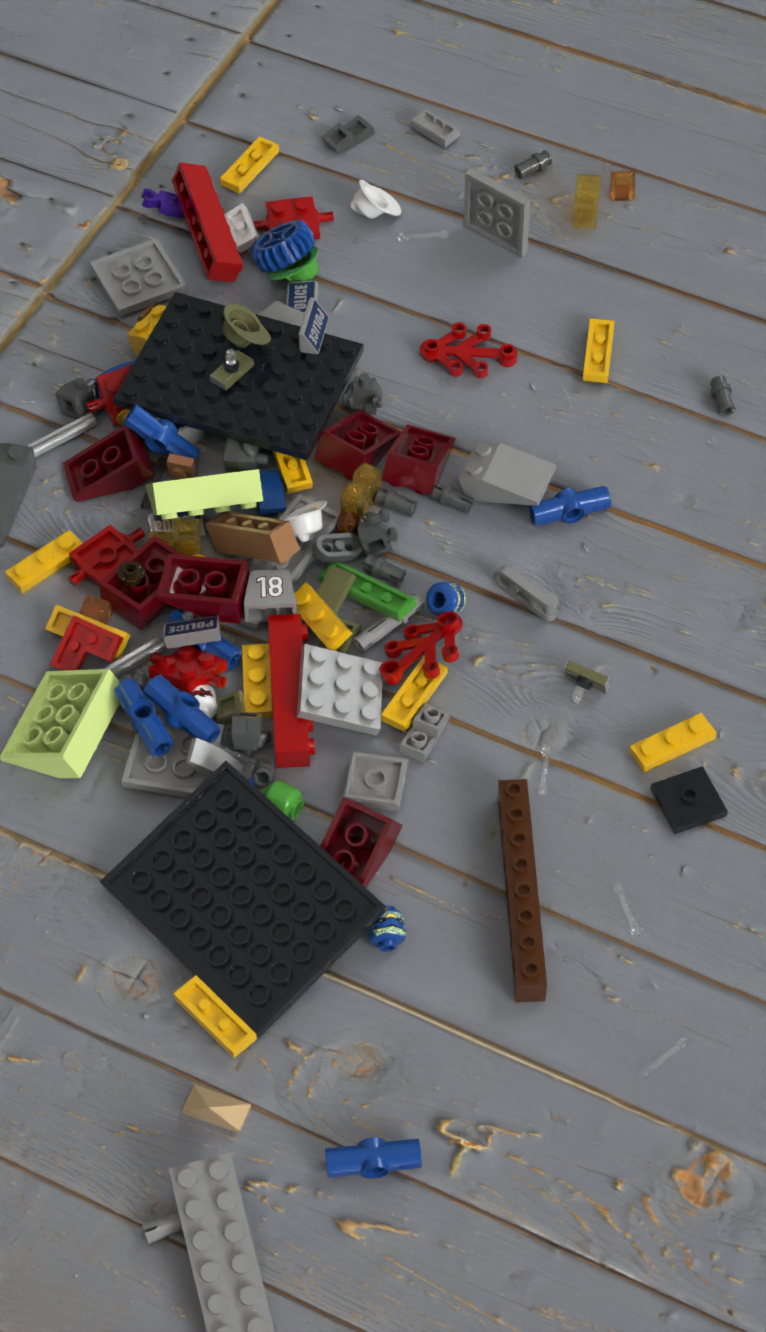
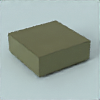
(228, 705)

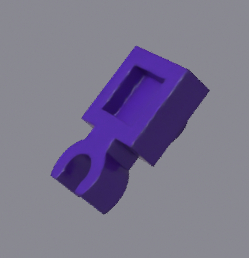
(165, 202)

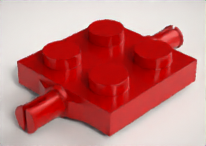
(293, 209)
(108, 386)
(103, 554)
(189, 668)

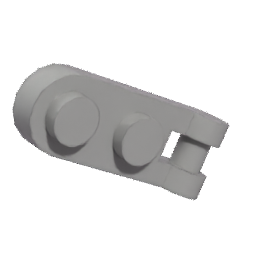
(527, 592)

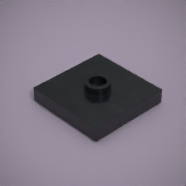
(688, 800)

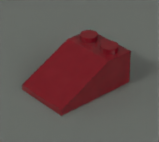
(355, 442)
(417, 459)
(109, 466)
(205, 586)
(139, 602)
(360, 839)

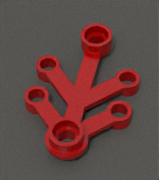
(438, 350)
(447, 626)

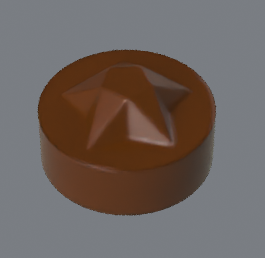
(348, 523)

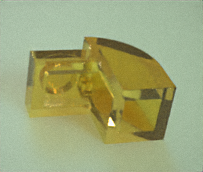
(586, 201)
(184, 538)

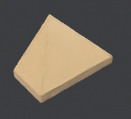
(216, 1108)

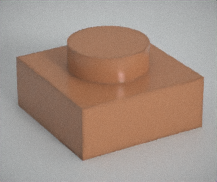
(181, 467)

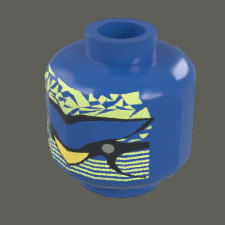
(445, 597)
(388, 930)

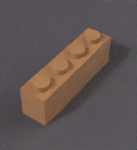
(253, 537)

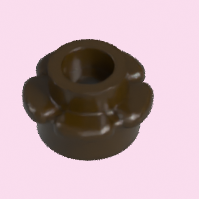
(131, 573)

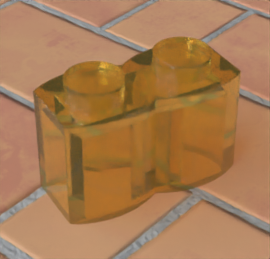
(362, 491)

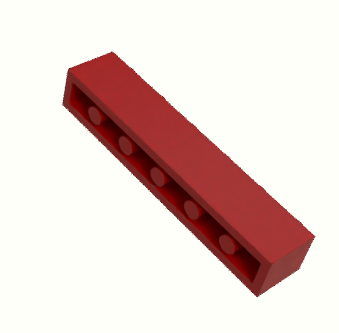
(207, 222)
(290, 732)

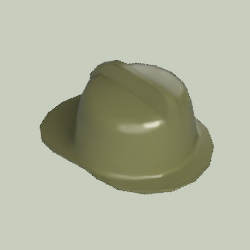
(243, 326)

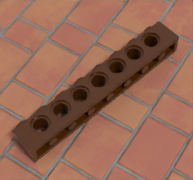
(521, 891)

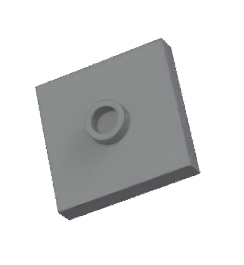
(376, 780)

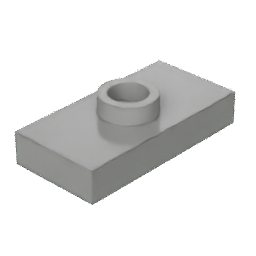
(435, 128)

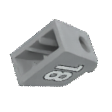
(269, 593)

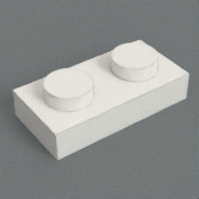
(242, 227)

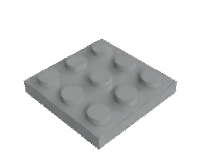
(496, 212)
(138, 277)
(340, 690)
(166, 773)

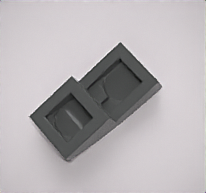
(350, 135)

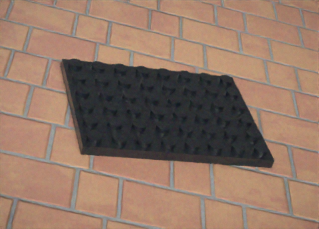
(272, 406)
(243, 897)

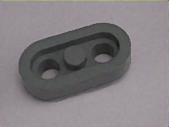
(333, 547)

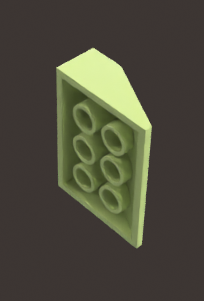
(205, 492)
(63, 722)

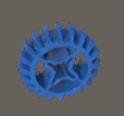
(282, 246)

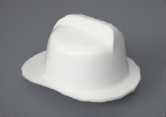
(373, 201)
(307, 520)

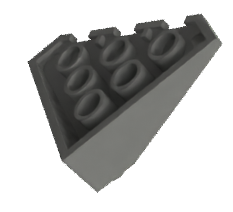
(16, 473)

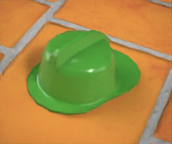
(301, 270)

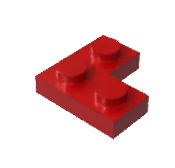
(84, 638)

